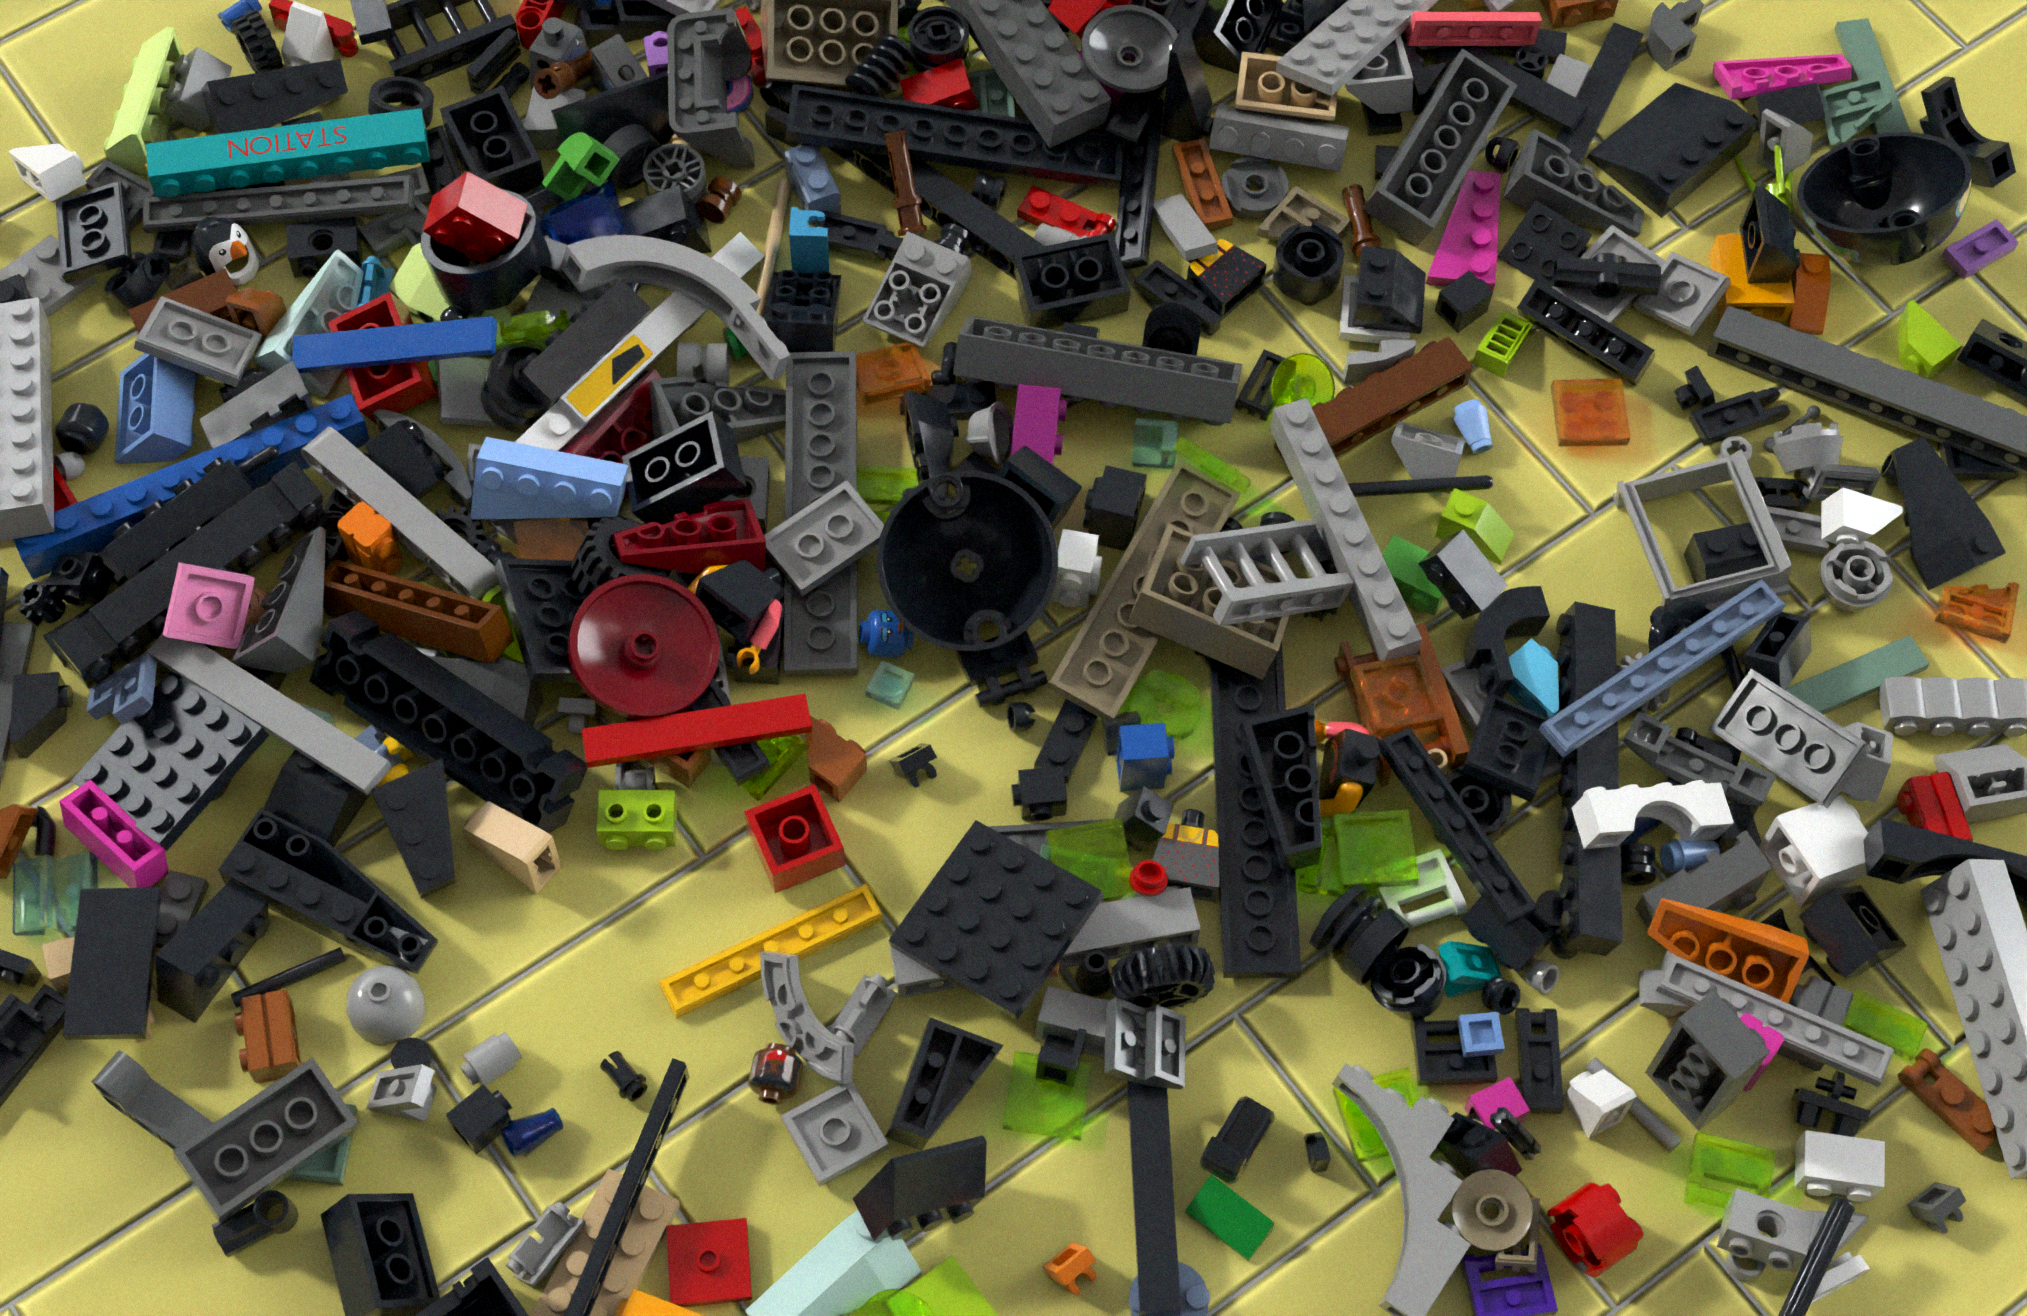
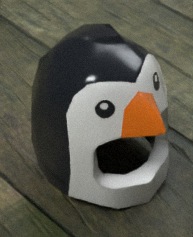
(219, 242)

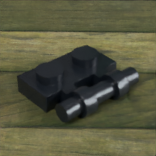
(988, 665)

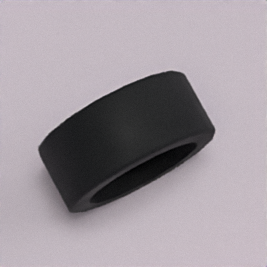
(401, 90)
(624, 143)

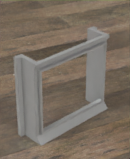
(1721, 589)

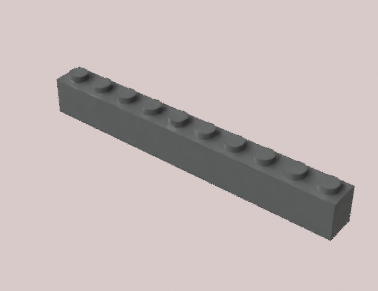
(1872, 388)

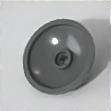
(1129, 35)

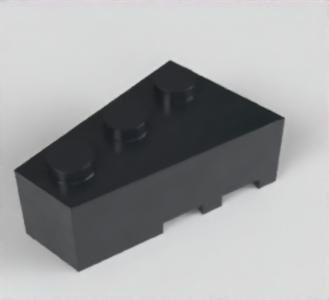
(667, 217)
(420, 825)

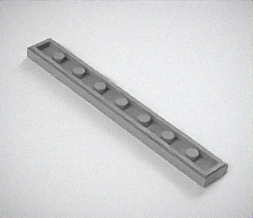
(273, 712)

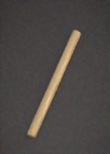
(772, 243)

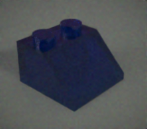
(585, 216)

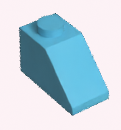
(1535, 679)

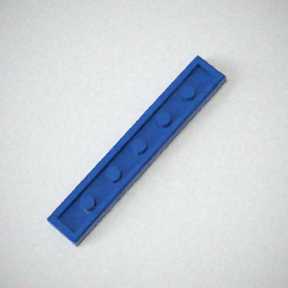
(395, 344)

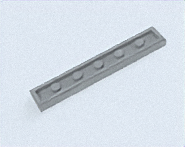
(1801, 1030)

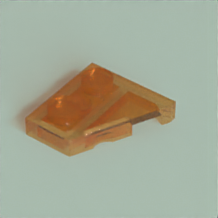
(1979, 610)

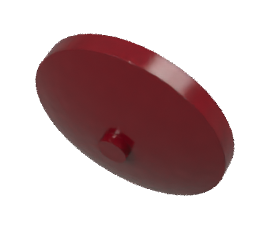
(643, 646)

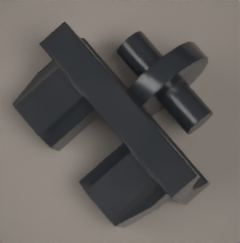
(1810, 1106)

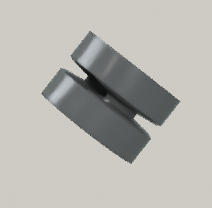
(675, 166)

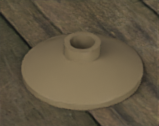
(1509, 1198)

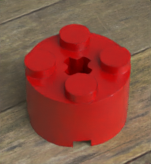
(1594, 1228)

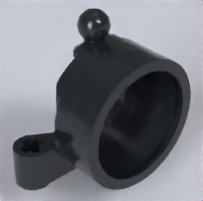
(494, 285)

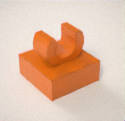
(1069, 1264)

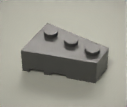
(1715, 885)

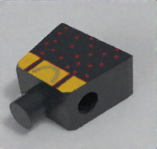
(1227, 276)

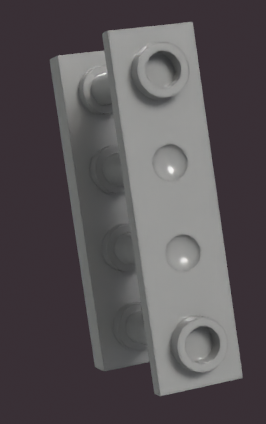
(1262, 598)

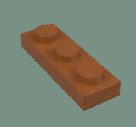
(1202, 183)

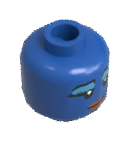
(885, 635)

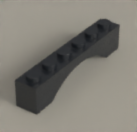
(1907, 852)

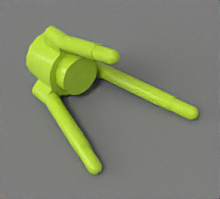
(1779, 189)

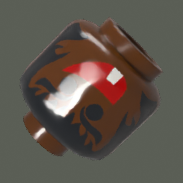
(775, 1073)

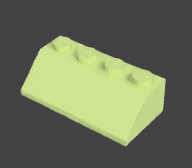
(144, 103)

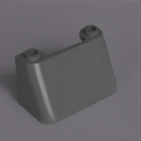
(702, 56)

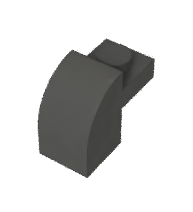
(1669, 32)

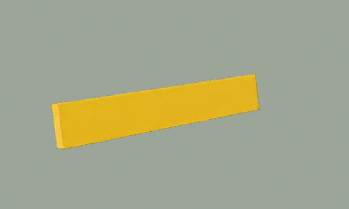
(797, 936)

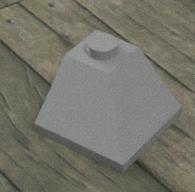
(1427, 452)

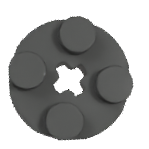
(1250, 203)

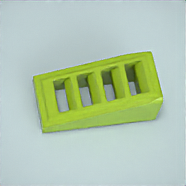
(1494, 361)

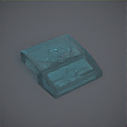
(49, 892)

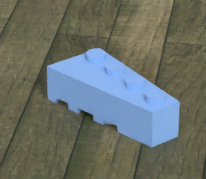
(543, 483)

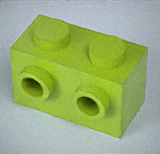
(637, 819)

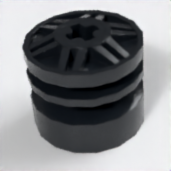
(1352, 927)

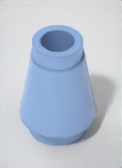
(1473, 423)
(1685, 854)

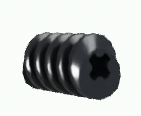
(881, 67)

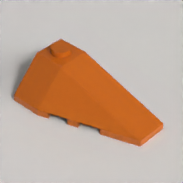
(1732, 946)

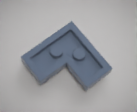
(126, 691)

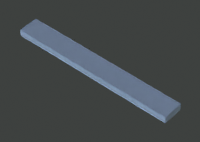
(1661, 668)

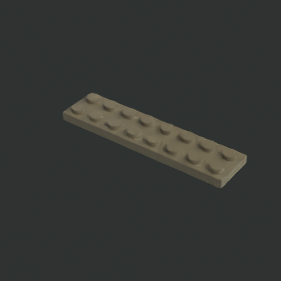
(1109, 648)

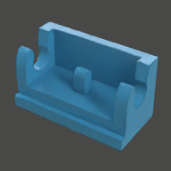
(807, 243)

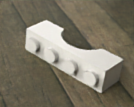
(1693, 810)

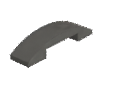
(456, 478)
(1685, 763)

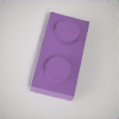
(1980, 249)

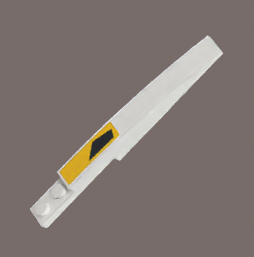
(631, 357)

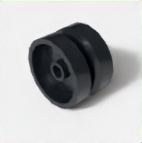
(503, 396)

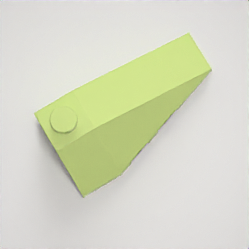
(419, 292)

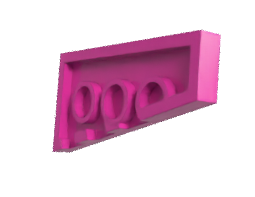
(1766, 75)
(1470, 232)

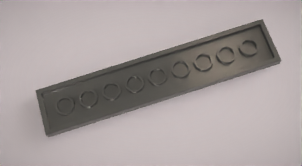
(818, 458)

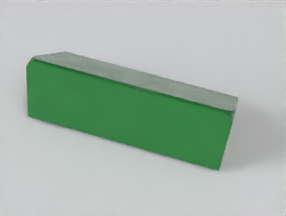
(1230, 1217)

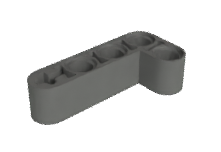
(147, 1103)

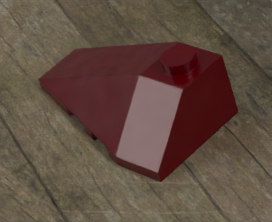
(619, 427)
(691, 543)

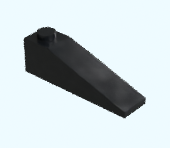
(1943, 520)

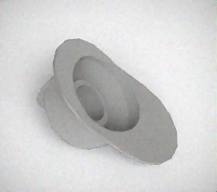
(991, 432)

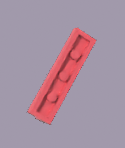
(1473, 28)

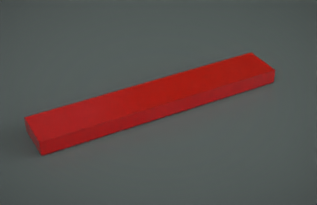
(696, 730)

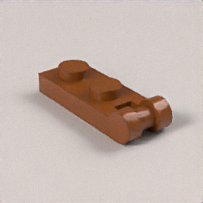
(1950, 1099)

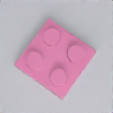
(208, 606)

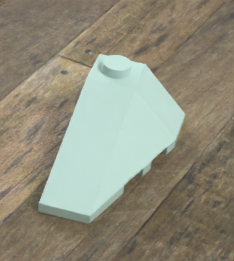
(326, 297)
(839, 1274)

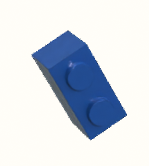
(1144, 756)

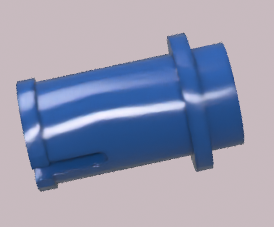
(237, 10)

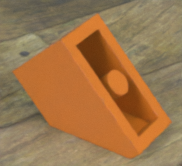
(1811, 294)

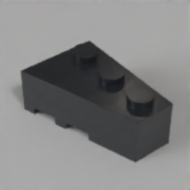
(209, 949)
(939, 1078)

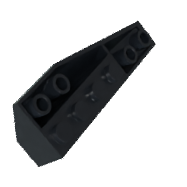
(324, 892)

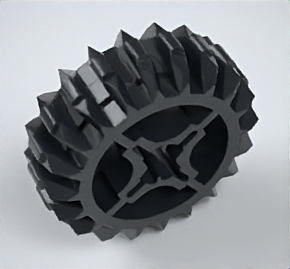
(1163, 976)

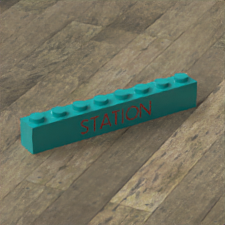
(287, 152)

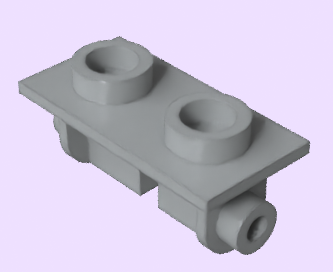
(863, 1011)
(533, 1259)

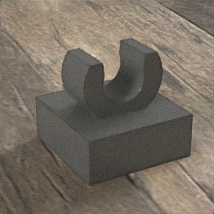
(1936, 1204)

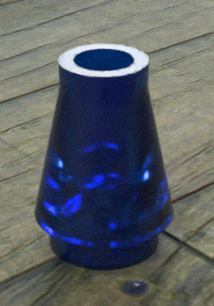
(529, 1132)

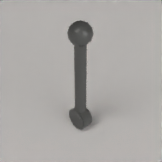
(1812, 413)

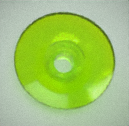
(1310, 373)

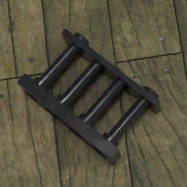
(449, 53)

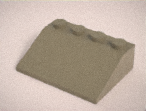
(822, 38)
(1181, 604)

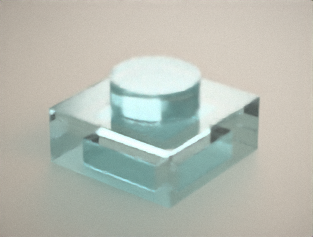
(890, 685)

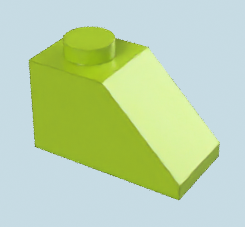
(1924, 343)
(1479, 522)

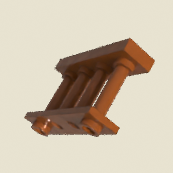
(1450, 732)

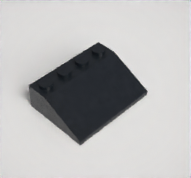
(1674, 146)

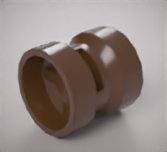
(720, 197)

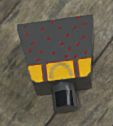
(1190, 856)

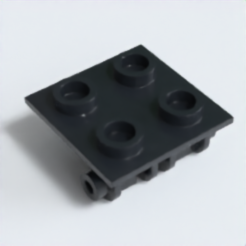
(1540, 239)

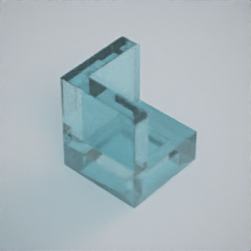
(1154, 443)

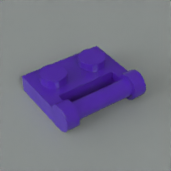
(1512, 1295)

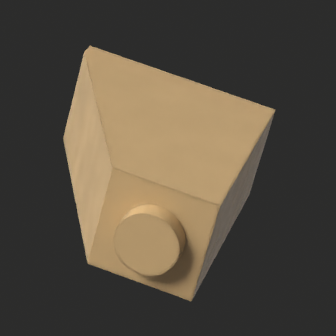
(513, 845)

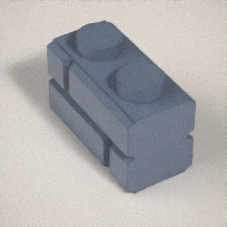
(812, 179)

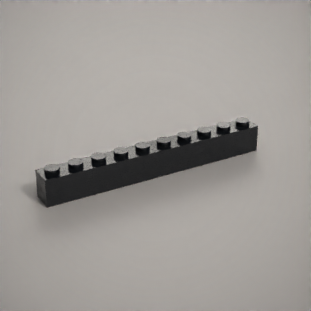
(1590, 876)

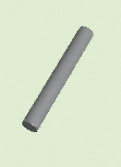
(1643, 1113)

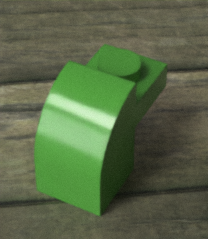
(580, 161)

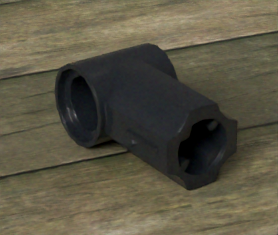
(252, 1223)

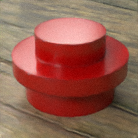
(1148, 878)

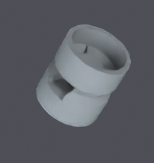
(713, 356)

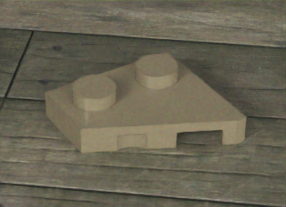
(1304, 209)

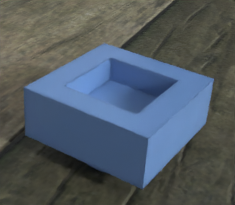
(1480, 1034)

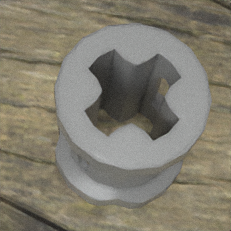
(635, 779)

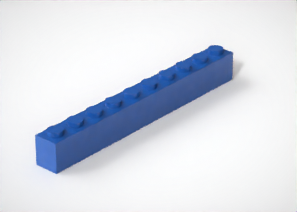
(90, 523)

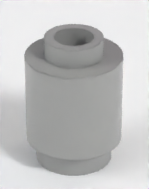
(490, 1059)

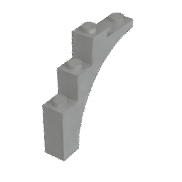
(1411, 1135)

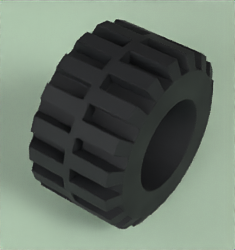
(599, 560)

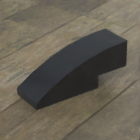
(627, 18)

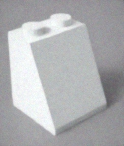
(1816, 849)

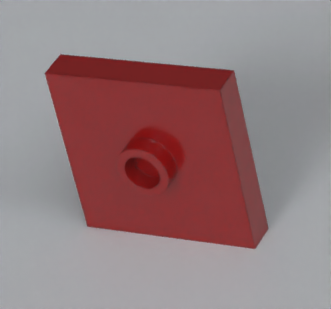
(709, 1262)

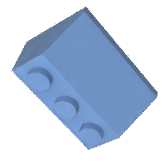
(154, 411)

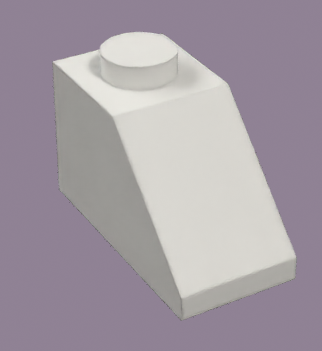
(306, 37)
(49, 169)
(1854, 516)
(1598, 1101)

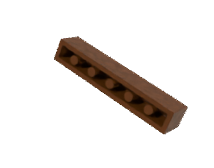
(1392, 395)
(418, 611)

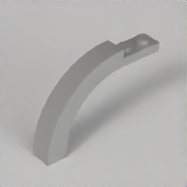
(684, 270)

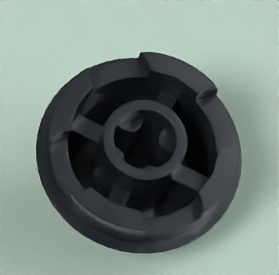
(1409, 981)

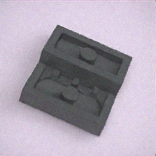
(1145, 1044)

